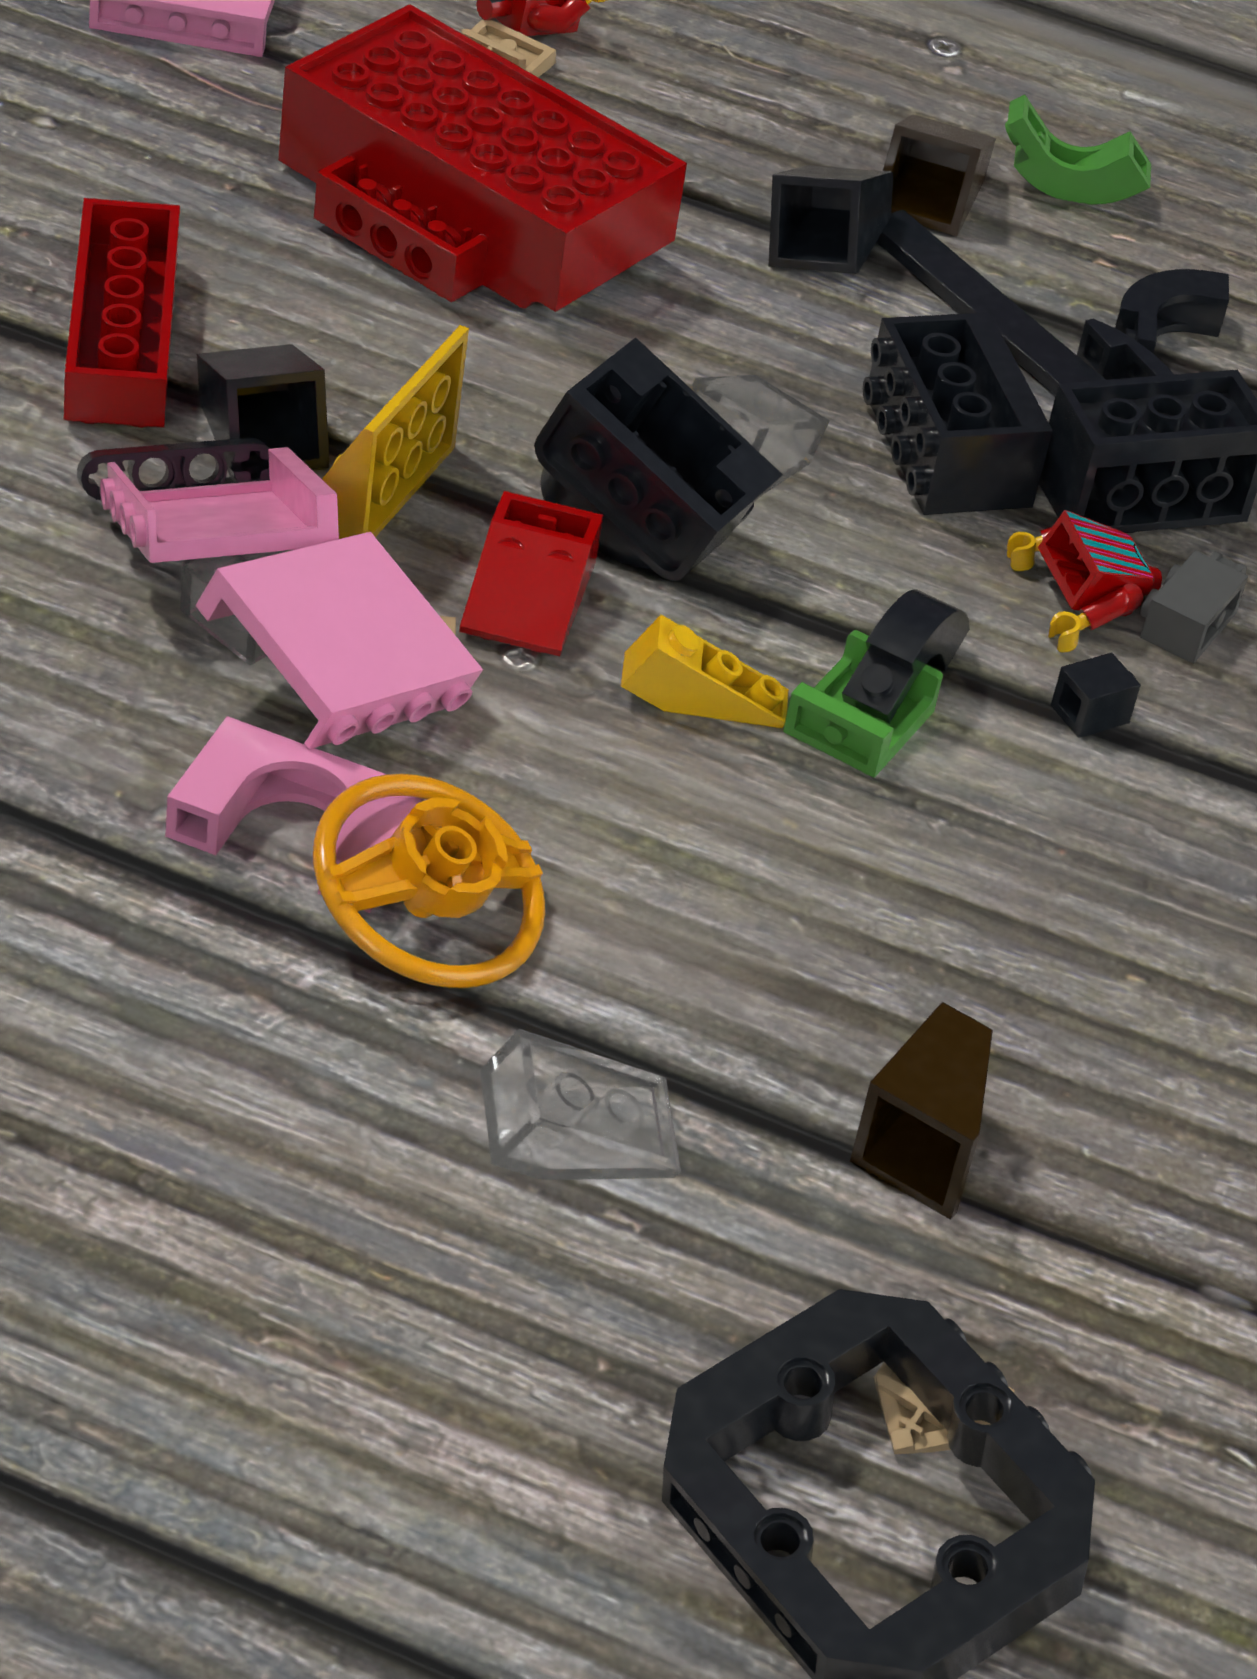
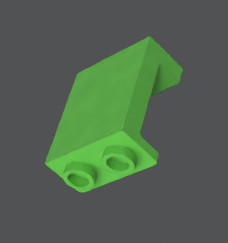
(847, 733)

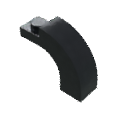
(1174, 303)
(906, 638)

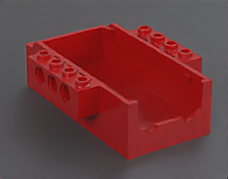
(471, 166)

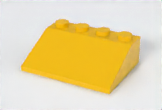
(401, 443)

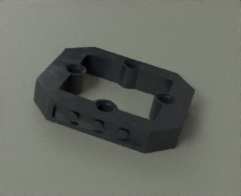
(814, 1357)

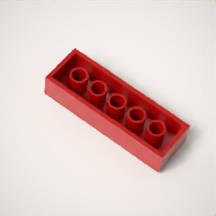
(122, 313)

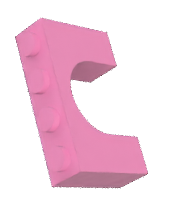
(255, 767)

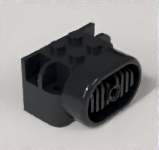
(650, 462)

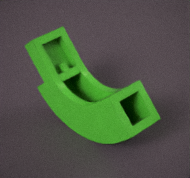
(1073, 172)

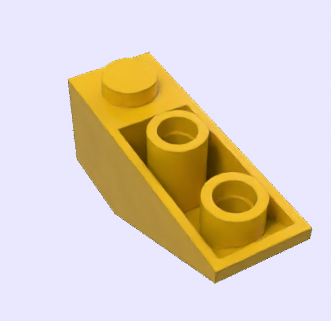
(695, 678)

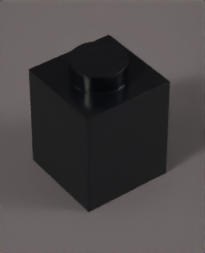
(1095, 695)

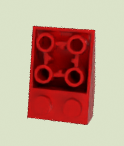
(532, 573)

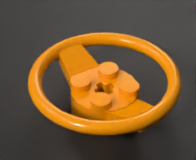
(438, 863)

